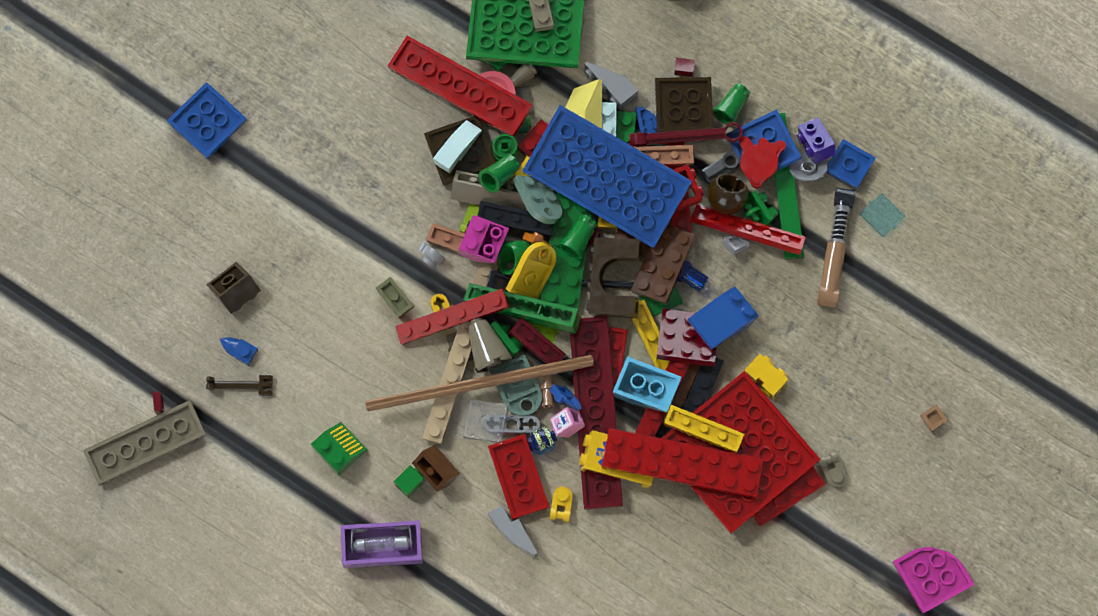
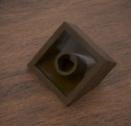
(234, 287)

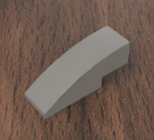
(512, 531)

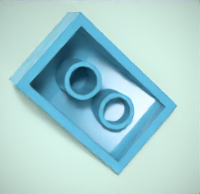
(646, 385)

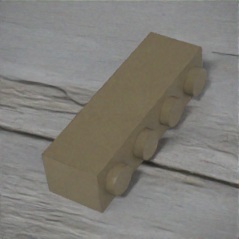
(468, 189)

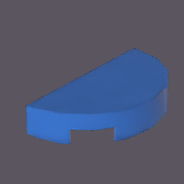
(646, 120)

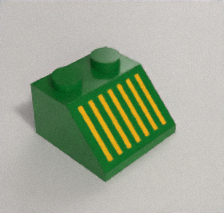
(338, 448)

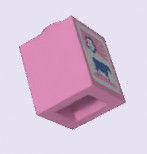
(567, 422)

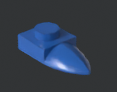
(239, 349)
(564, 395)

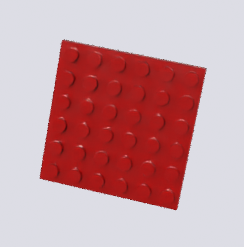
(766, 436)

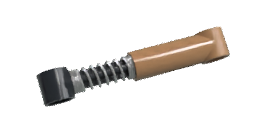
(835, 249)

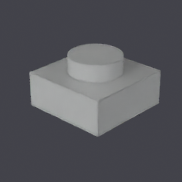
(735, 244)

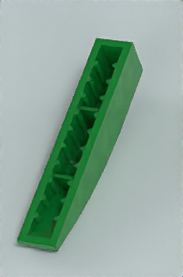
(533, 310)

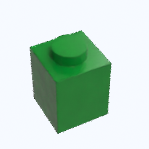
(409, 481)

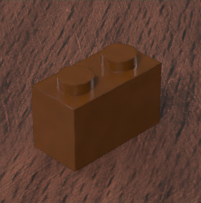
(436, 468)

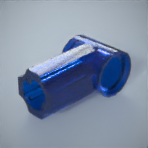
(692, 277)

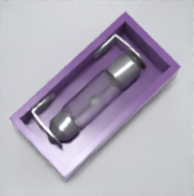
(381, 544)

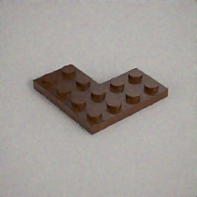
(661, 264)

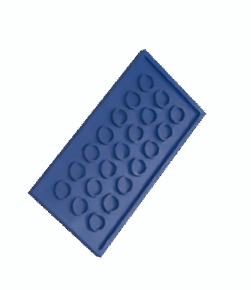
(607, 176)

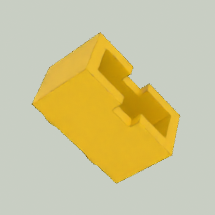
(767, 375)

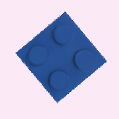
(849, 164)

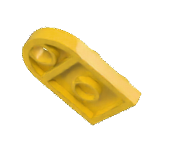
(532, 271)

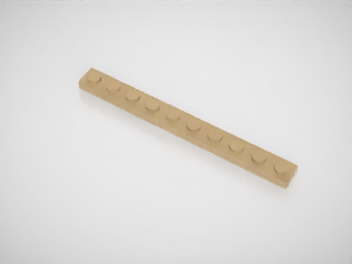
(454, 370)

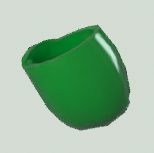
(511, 252)

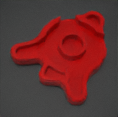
(760, 160)

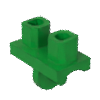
(758, 210)

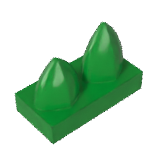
(511, 344)

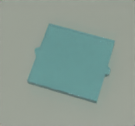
(882, 214)

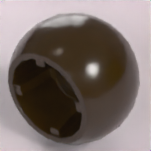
(728, 193)

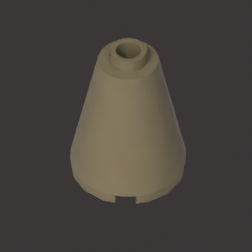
(486, 346)

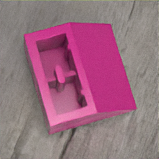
(482, 240)

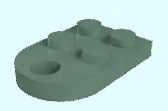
(538, 199)
(517, 392)

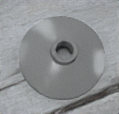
(807, 170)

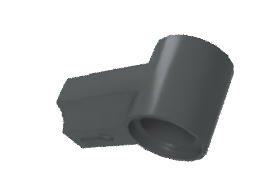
(720, 167)

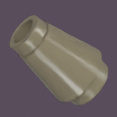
(523, 74)

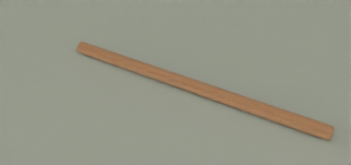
(479, 383)

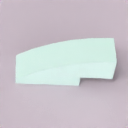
(456, 146)

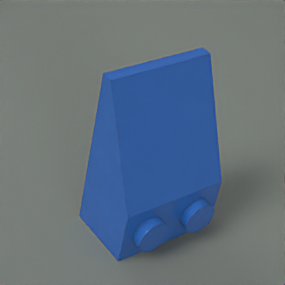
(723, 318)

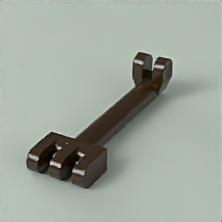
(261, 385)

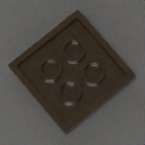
(683, 104)
(476, 158)

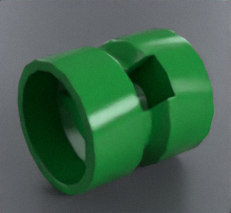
(504, 146)

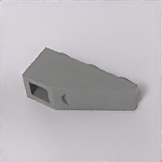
(614, 85)

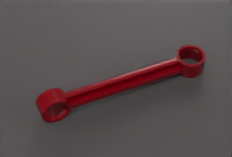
(643, 139)

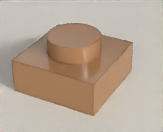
(933, 418)

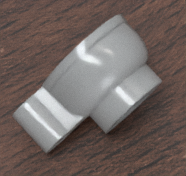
(431, 256)

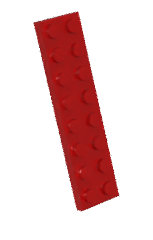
(460, 86)
(682, 463)

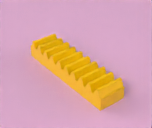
(703, 429)

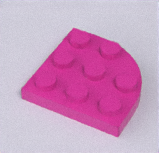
(932, 576)

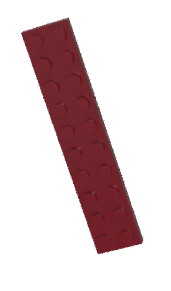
(595, 393)

